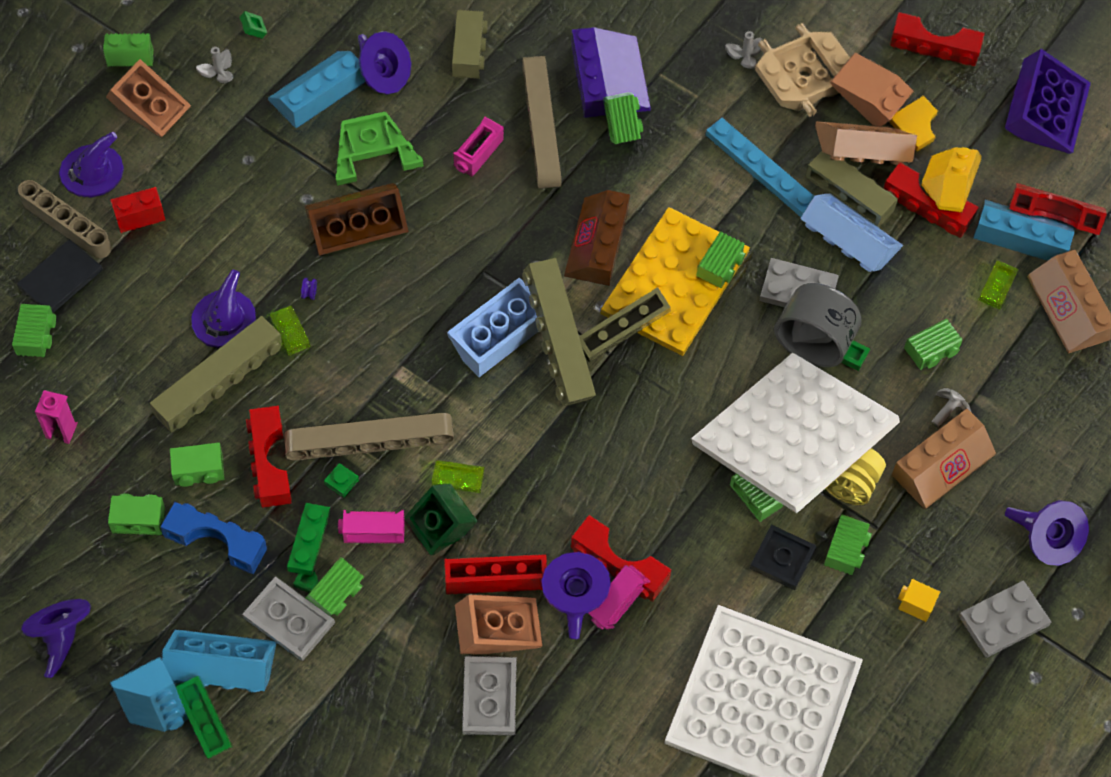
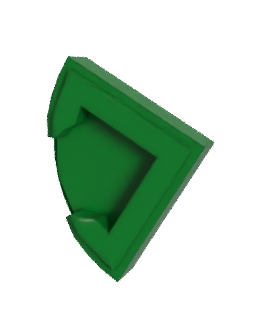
(306, 582)

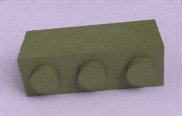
(469, 44)

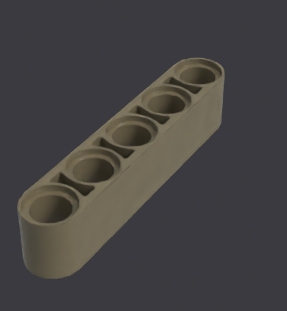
(60, 210)

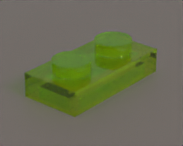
(998, 284)
(291, 330)
(460, 476)

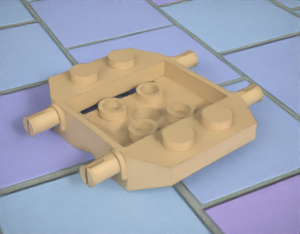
(782, 68)

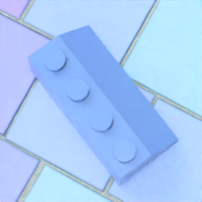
(850, 232)
(495, 328)

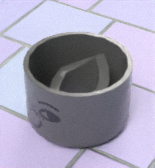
(818, 324)

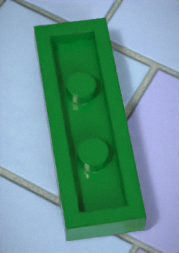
(308, 539)
(203, 717)

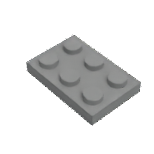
(786, 277)
(288, 618)
(1004, 619)
(489, 695)

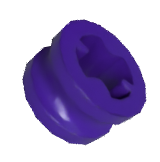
(308, 288)

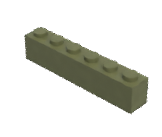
(558, 332)
(216, 374)

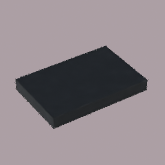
(60, 276)

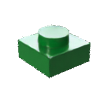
(253, 24)
(856, 355)
(341, 480)

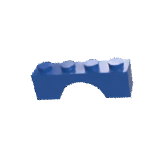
(187, 524)

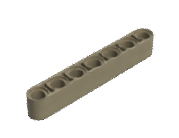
(541, 122)
(368, 436)

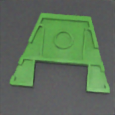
(369, 138)

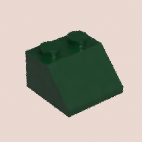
(440, 518)

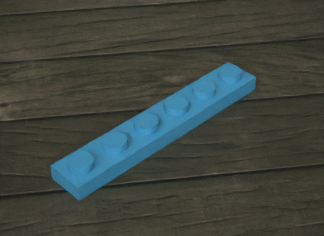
(760, 166)

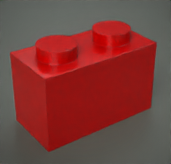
(138, 209)

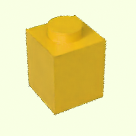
(918, 600)

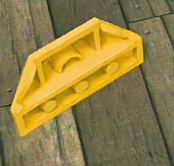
(951, 177)

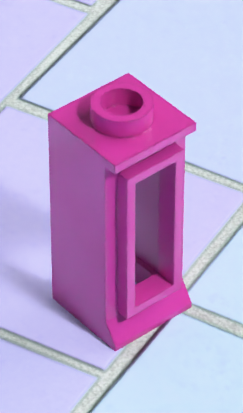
(470, 164)
(53, 410)
(372, 527)
(622, 594)

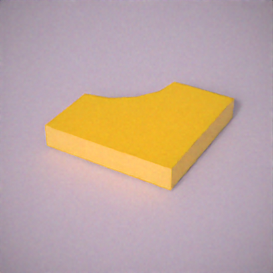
(916, 120)

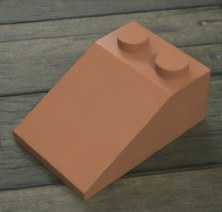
(871, 89)
(148, 99)
(497, 624)

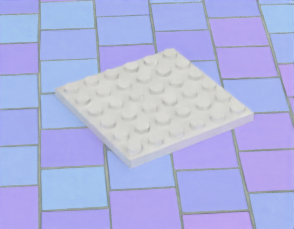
(795, 431)
(763, 699)

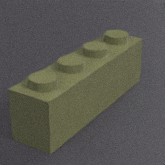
(852, 188)
(624, 324)

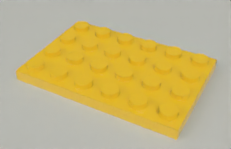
(671, 263)

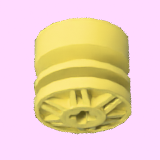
(859, 480)

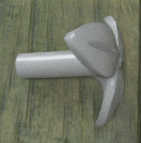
(750, 48)
(220, 62)
(955, 400)

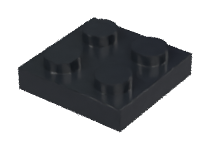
(783, 557)

